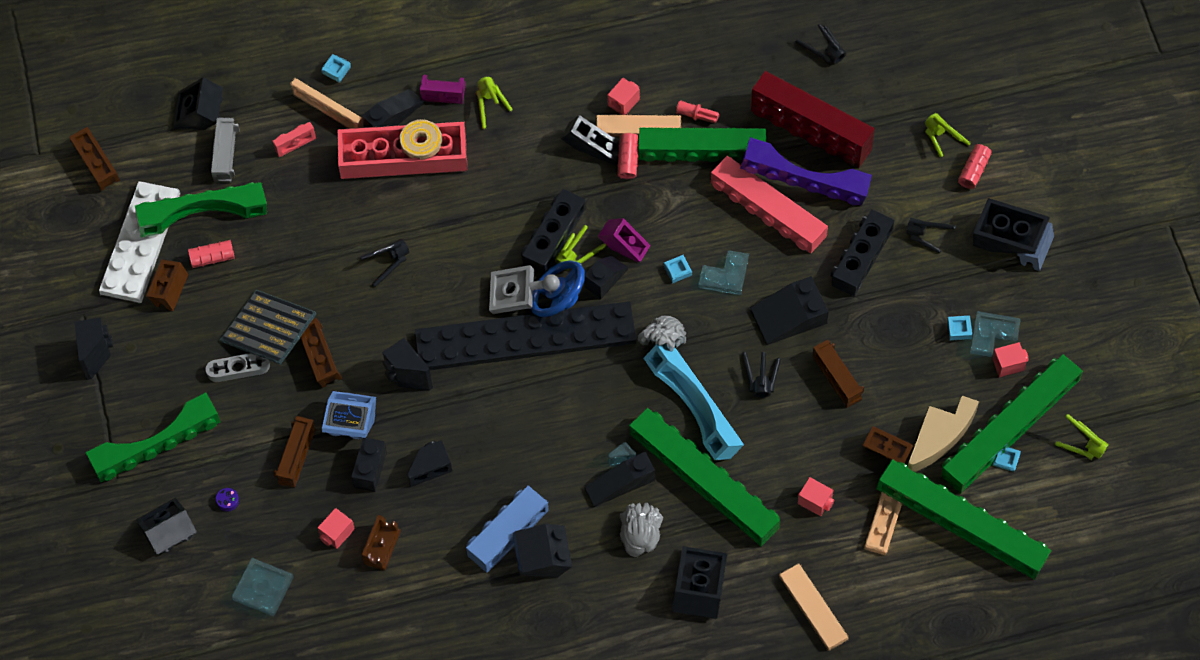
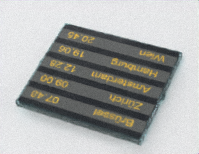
(268, 326)

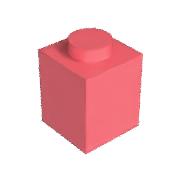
(623, 96)
(1010, 359)
(816, 497)
(335, 529)

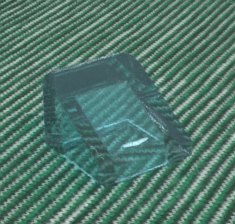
(620, 454)

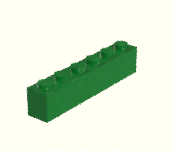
(695, 143)

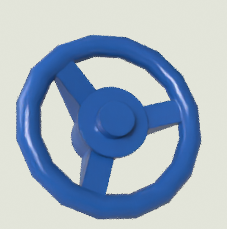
(567, 292)

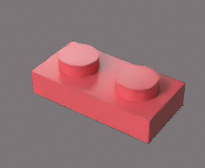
(296, 138)

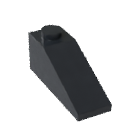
(392, 110)
(591, 140)
(621, 479)

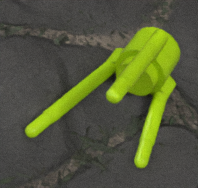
(489, 90)
(938, 126)
(567, 253)
(1095, 445)

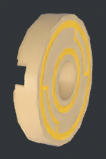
(417, 129)

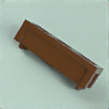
(94, 158)
(319, 354)
(837, 373)
(295, 451)

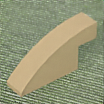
(941, 433)

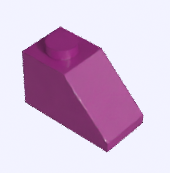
(624, 239)

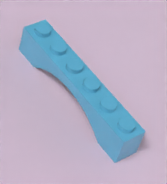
(715, 430)

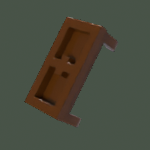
(167, 284)
(888, 445)
(381, 543)

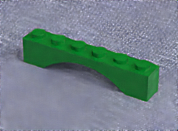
(243, 200)
(114, 458)

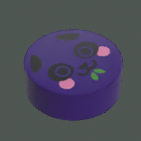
(227, 499)

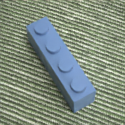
(497, 535)

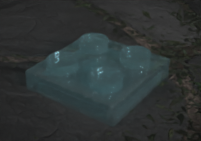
(262, 587)

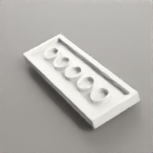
(135, 255)

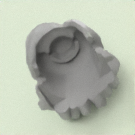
(662, 331)
(640, 528)

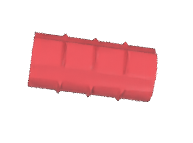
(628, 155)
(974, 166)
(211, 253)

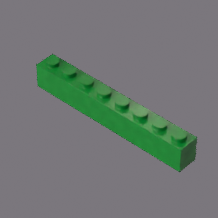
(1011, 423)
(704, 476)
(964, 519)

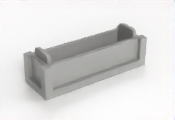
(224, 150)

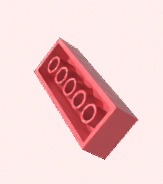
(379, 152)

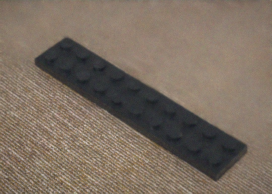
(526, 336)

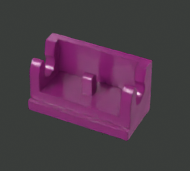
(442, 90)

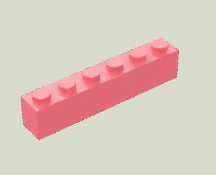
(769, 205)

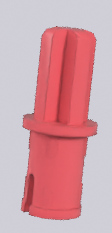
(697, 112)

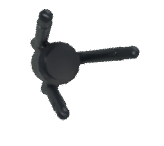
(834, 51)
(918, 227)
(395, 250)
(761, 386)

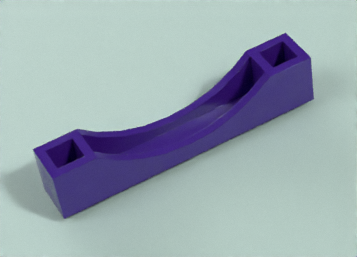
(764, 160)

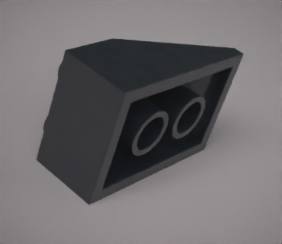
(1009, 229)
(790, 311)
(699, 582)

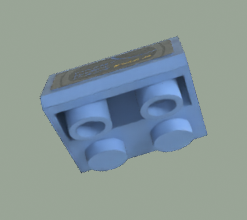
(349, 415)

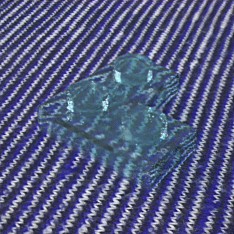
(727, 279)
(992, 326)

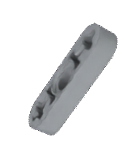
(230, 361)

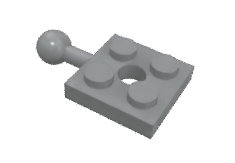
(523, 294)

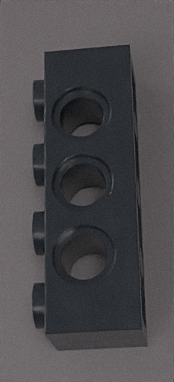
(566, 203)
(851, 280)

